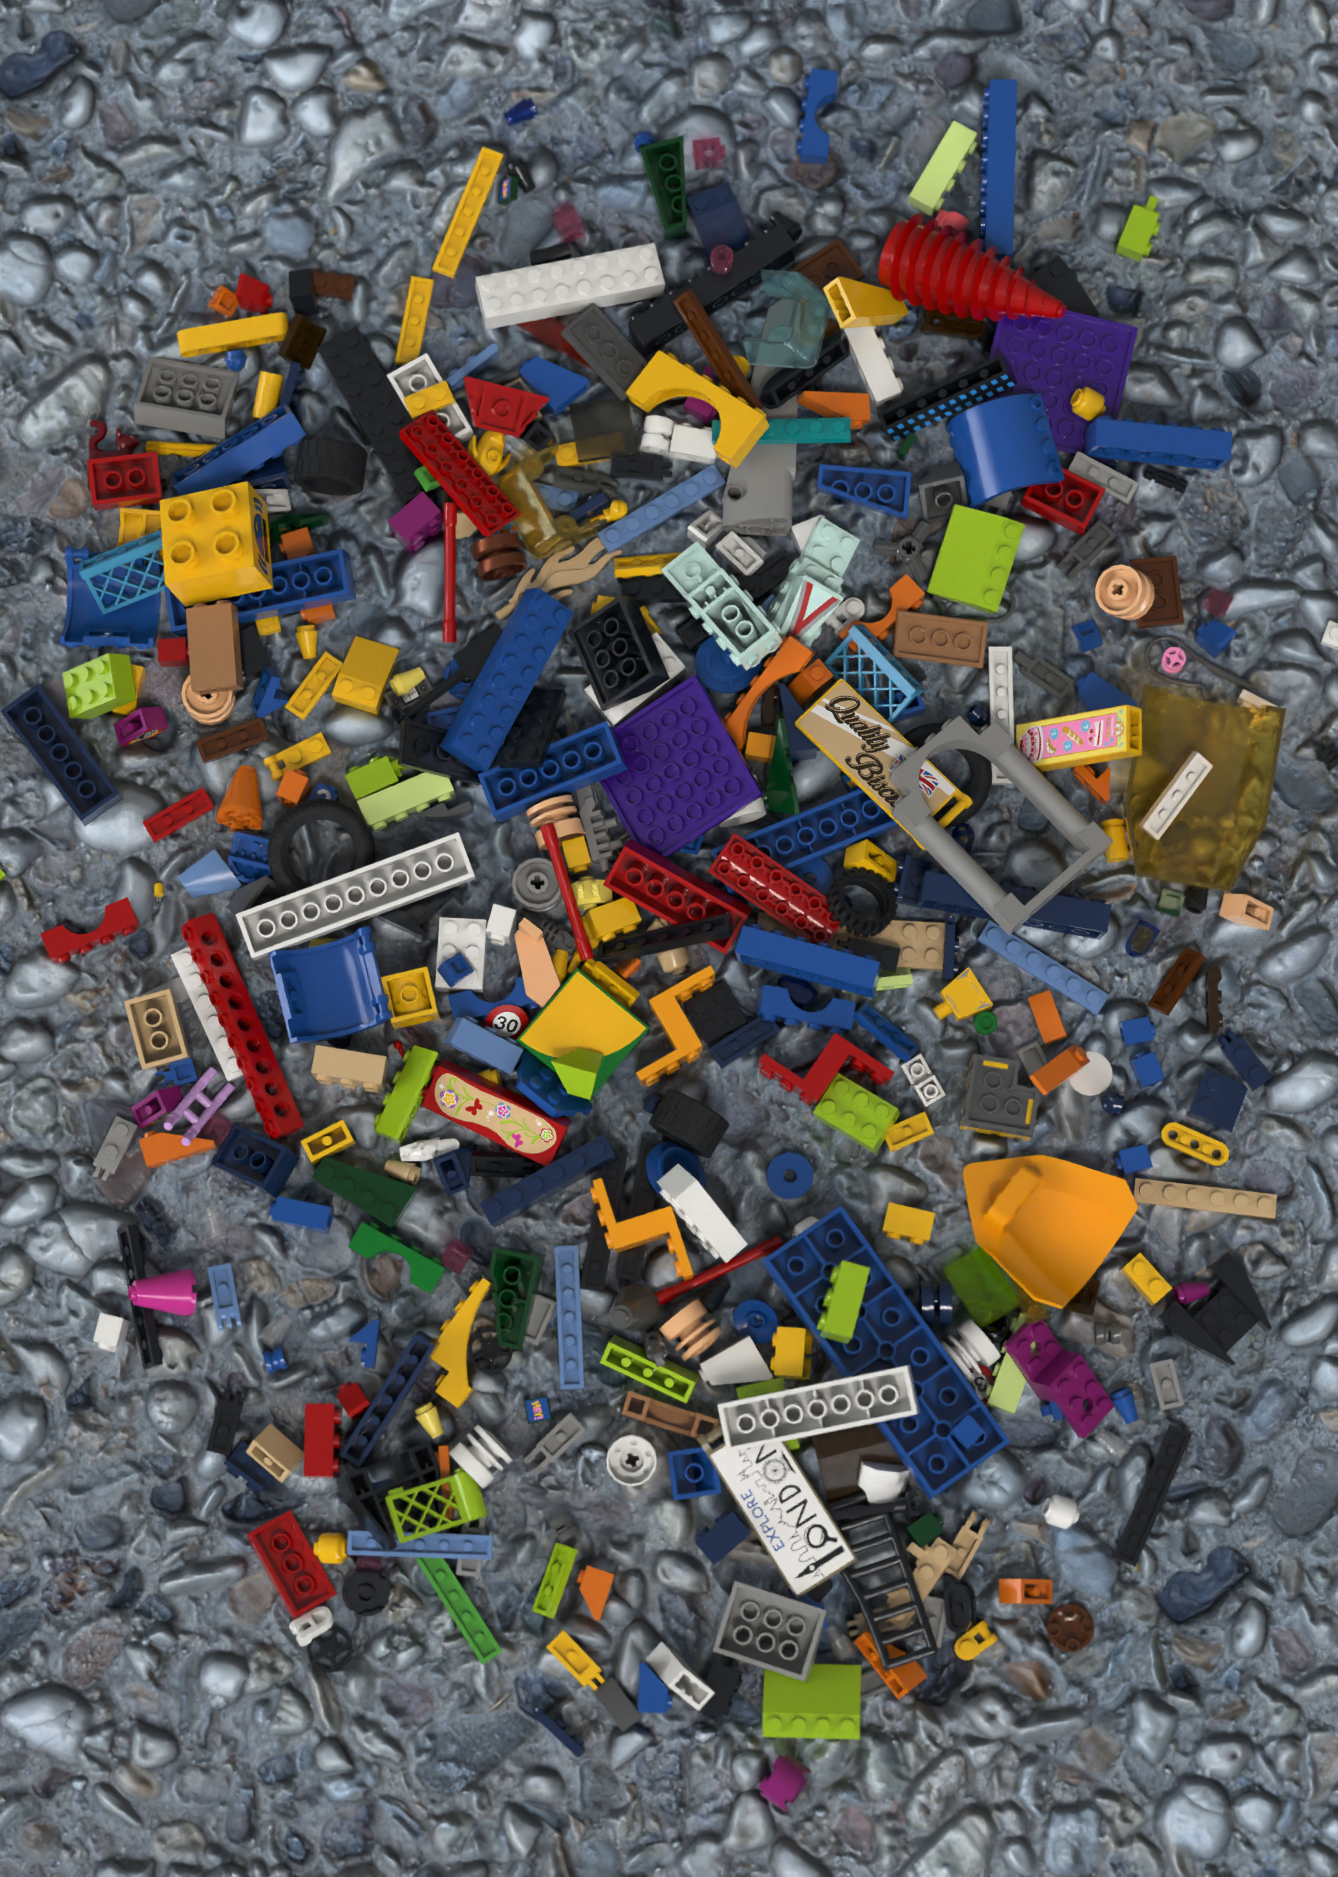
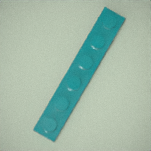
(800, 431)

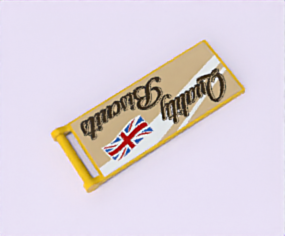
(869, 747)

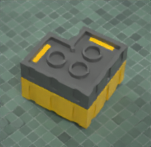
(995, 1100)

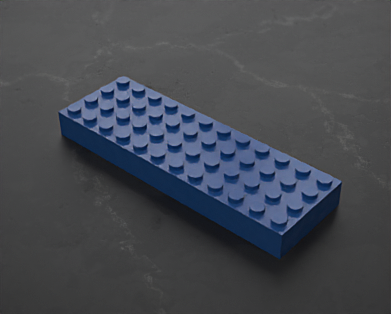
(886, 1337)

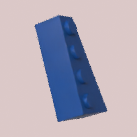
(870, 488)

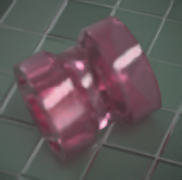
(720, 264)

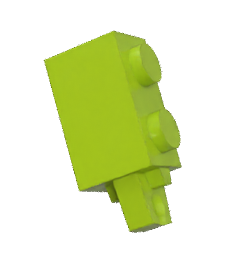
(1138, 230)
(373, 777)

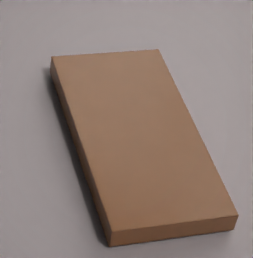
(939, 639)

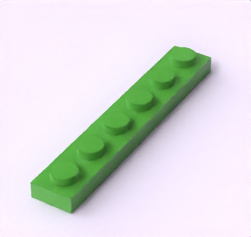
(460, 1607)

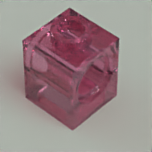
(702, 161)
(568, 223)

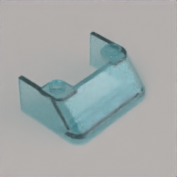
(800, 341)

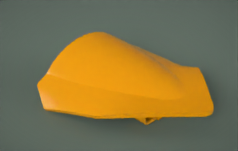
(1046, 1221)

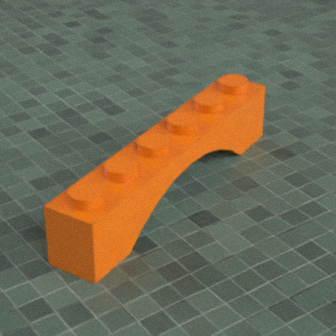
(790, 659)

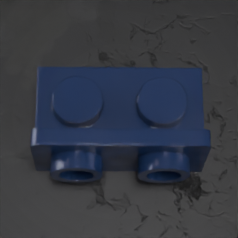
(245, 1466)

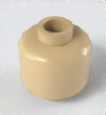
(673, 960)

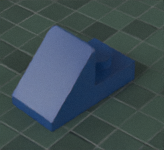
(267, 696)
(370, 1336)

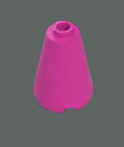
(166, 1292)

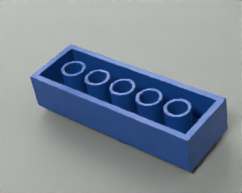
(1158, 443)
(241, 453)
(567, 768)
(808, 961)

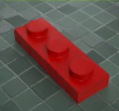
(178, 815)

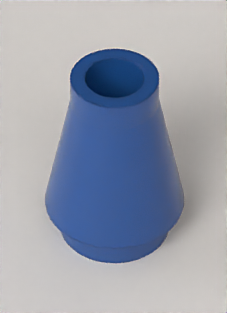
(1125, 1404)

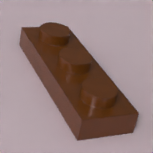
(232, 740)
(1176, 981)

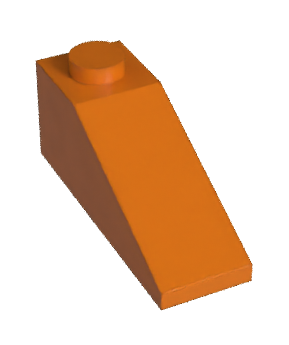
(838, 405)
(1060, 1069)
(167, 1148)
(899, 1679)

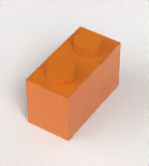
(293, 788)

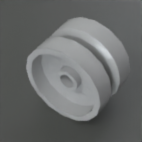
(524, 881)

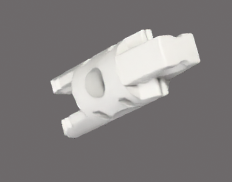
(427, 1149)

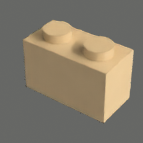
(276, 1453)

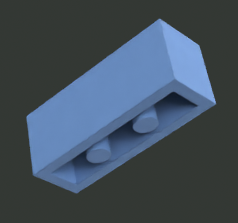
(483, 1044)

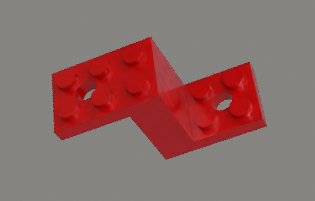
(824, 1070)

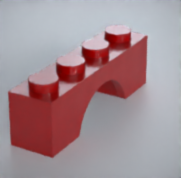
(118, 920)

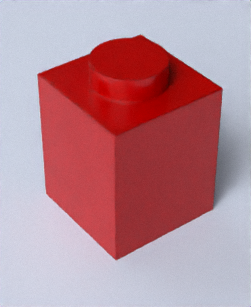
(173, 652)

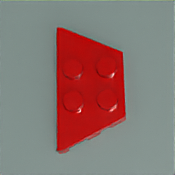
(501, 407)

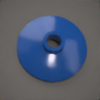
(747, 1323)

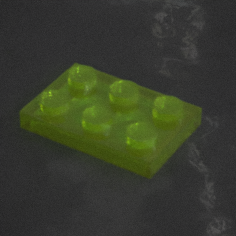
(981, 1287)

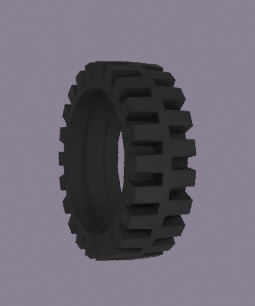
(873, 885)

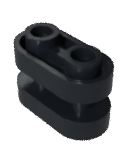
(960, 1607)

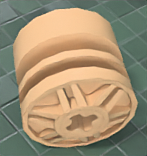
(557, 811)
(691, 1330)

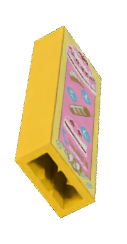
(1081, 738)

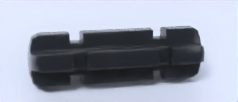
(1165, 479)

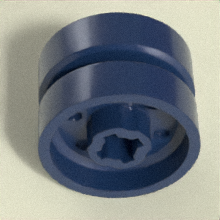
(935, 1302)

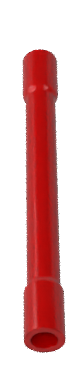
(449, 621)
(552, 843)
(762, 1249)

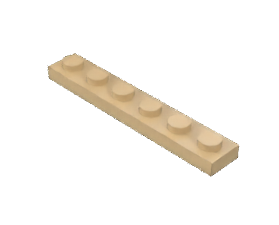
(1205, 1198)

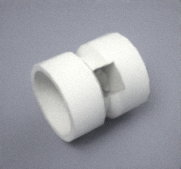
(657, 435)

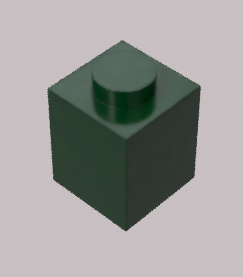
(925, 1528)

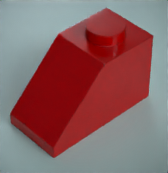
(253, 294)
(353, 1399)

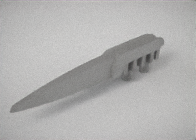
(593, 818)

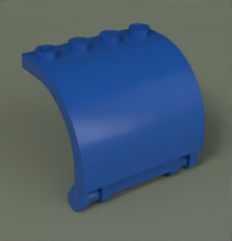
(1004, 447)
(127, 626)
(330, 988)

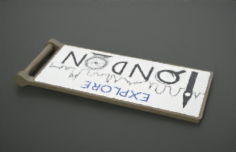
(782, 1511)

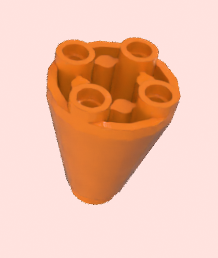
(242, 802)

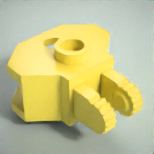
(591, 893)

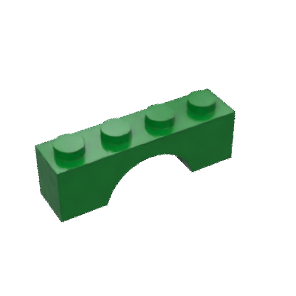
(371, 1242)

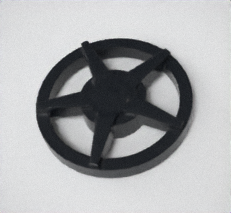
(490, 1351)
(329, 1650)

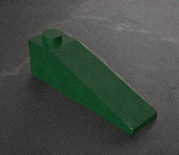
(515, 1285)

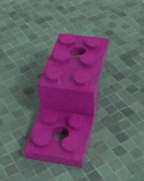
(1059, 1376)

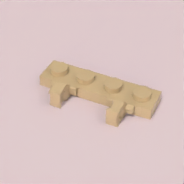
(930, 1567)

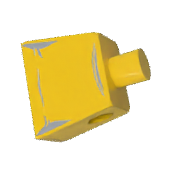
(963, 998)

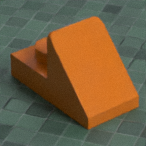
(1097, 787)

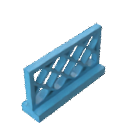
(120, 557)
(881, 659)

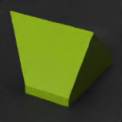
(579, 1071)

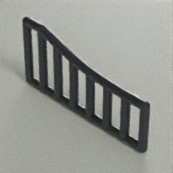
(907, 1581)

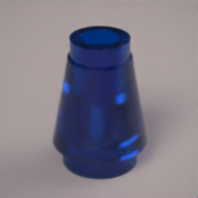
(521, 112)

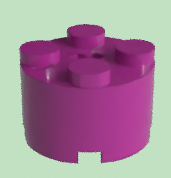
(785, 1781)

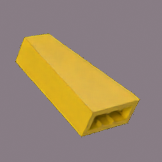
(863, 304)

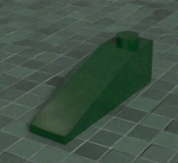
(286, 523)
(779, 785)

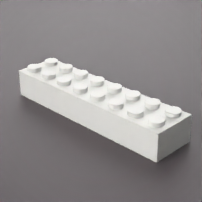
(569, 286)
(818, 1408)

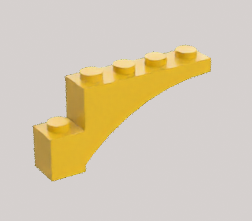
(454, 1345)

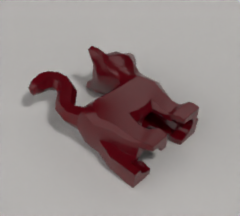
(125, 443)

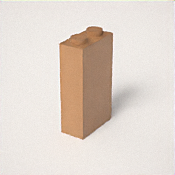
(214, 648)

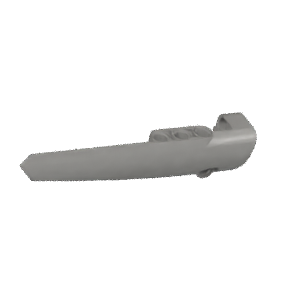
(768, 471)

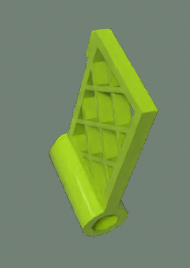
(466, 1497)

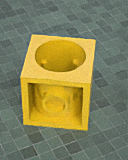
(411, 998)

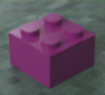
(416, 522)

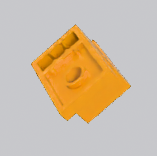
(676, 1026)
(641, 1230)

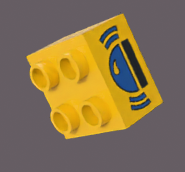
(216, 544)

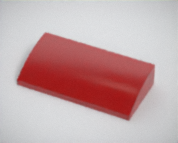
(291, 1564)

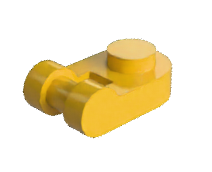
(968, 1648)

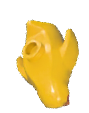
(489, 452)

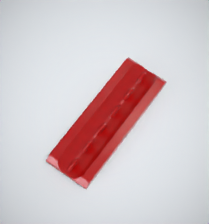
(459, 473)
(775, 890)

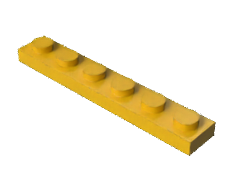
(468, 212)

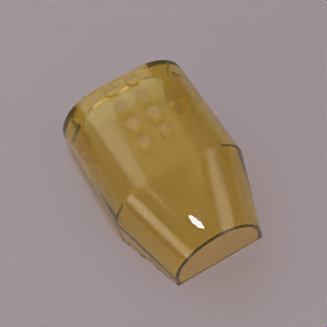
(1230, 806)

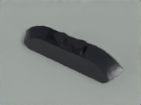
(791, 381)

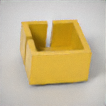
(790, 1352)

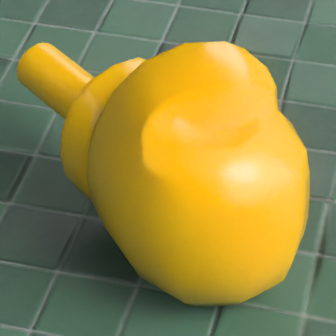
(616, 511)

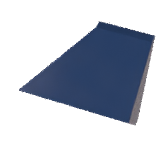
(455, 1169)

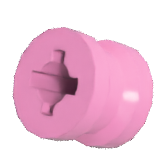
(1176, 656)

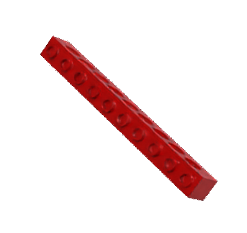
(244, 1014)

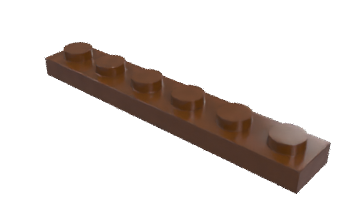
(715, 348)

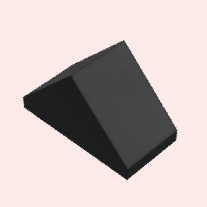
(303, 292)

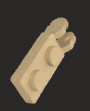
(967, 1545)

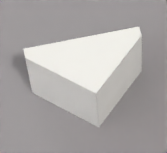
(705, 529)
(802, 532)

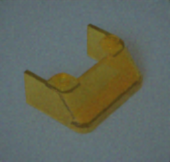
(536, 525)

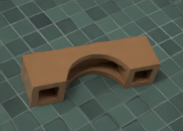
(667, 1416)

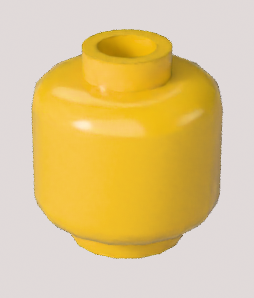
(1088, 403)
(331, 1548)

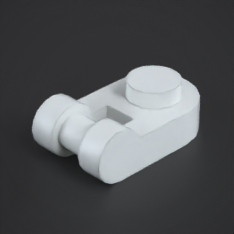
(850, 610)
(320, 1621)

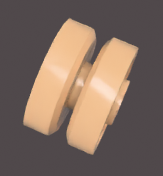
(1124, 592)
(205, 710)

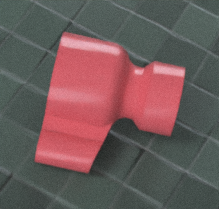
(954, 219)

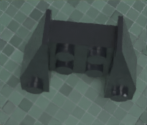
(416, 915)
(1223, 1318)
(370, 1503)

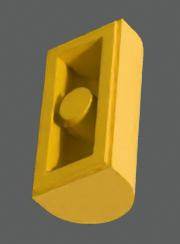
(267, 393)

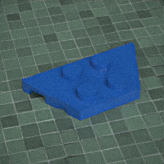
(547, 1090)

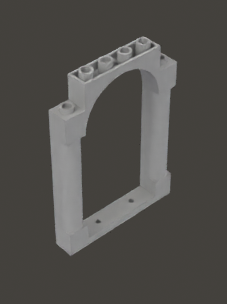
(998, 748)

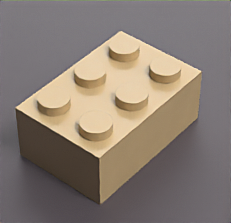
(157, 1029)
(350, 1068)

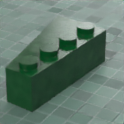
(666, 181)
(372, 1193)

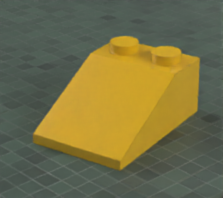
(365, 675)

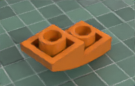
(1047, 1017)

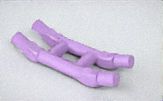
(210, 1105)

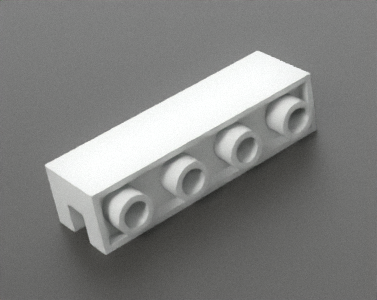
(873, 365)

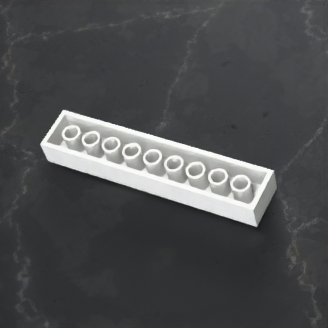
(355, 896)

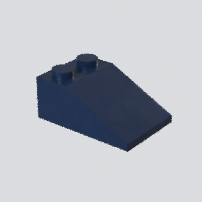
(717, 218)
(799, 745)
(256, 1160)

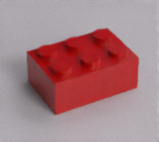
(125, 480)
(1065, 503)
(322, 1440)

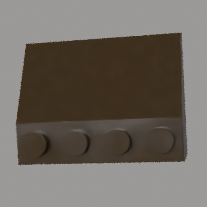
(841, 1454)

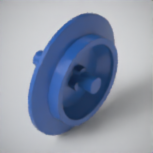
(718, 670)
(665, 1157)

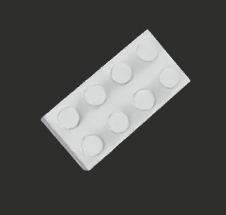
(420, 375)
(624, 711)
(700, 1214)

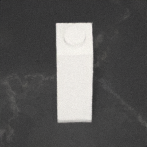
(735, 1364)
(679, 1676)

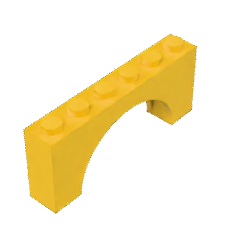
(668, 379)

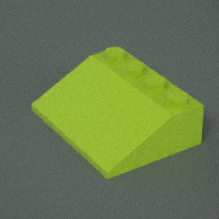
(975, 559)
(817, 1709)

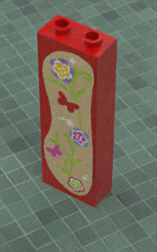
(494, 1112)

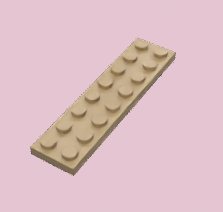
(919, 941)

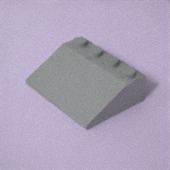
(186, 397)
(770, 1631)

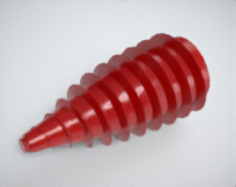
(958, 277)

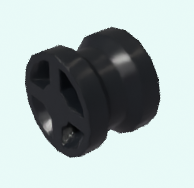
(1329, 757)

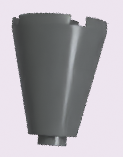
(635, 1308)

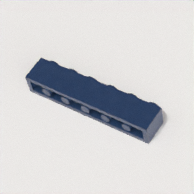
(549, 1181)
(389, 1398)

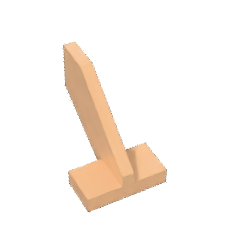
(535, 963)

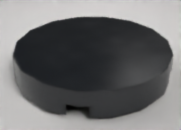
(366, 1592)

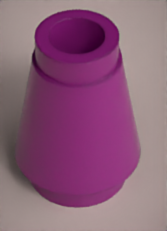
(1190, 1291)

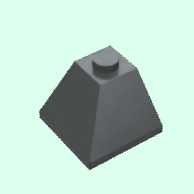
(941, 491)
(255, 894)

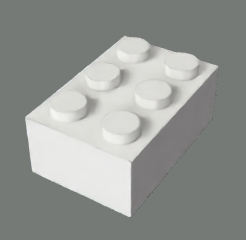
(470, 940)

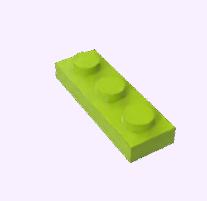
(554, 1580)

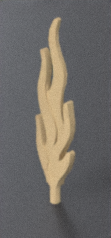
(562, 574)

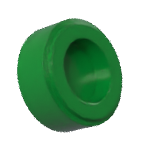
(985, 1023)

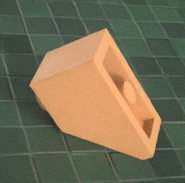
(1246, 911)

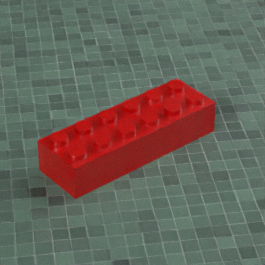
(672, 891)

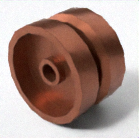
(498, 556)

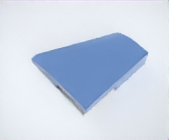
(209, 876)

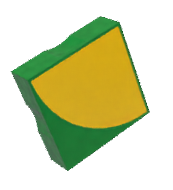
(586, 1019)

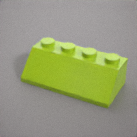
(407, 1094)

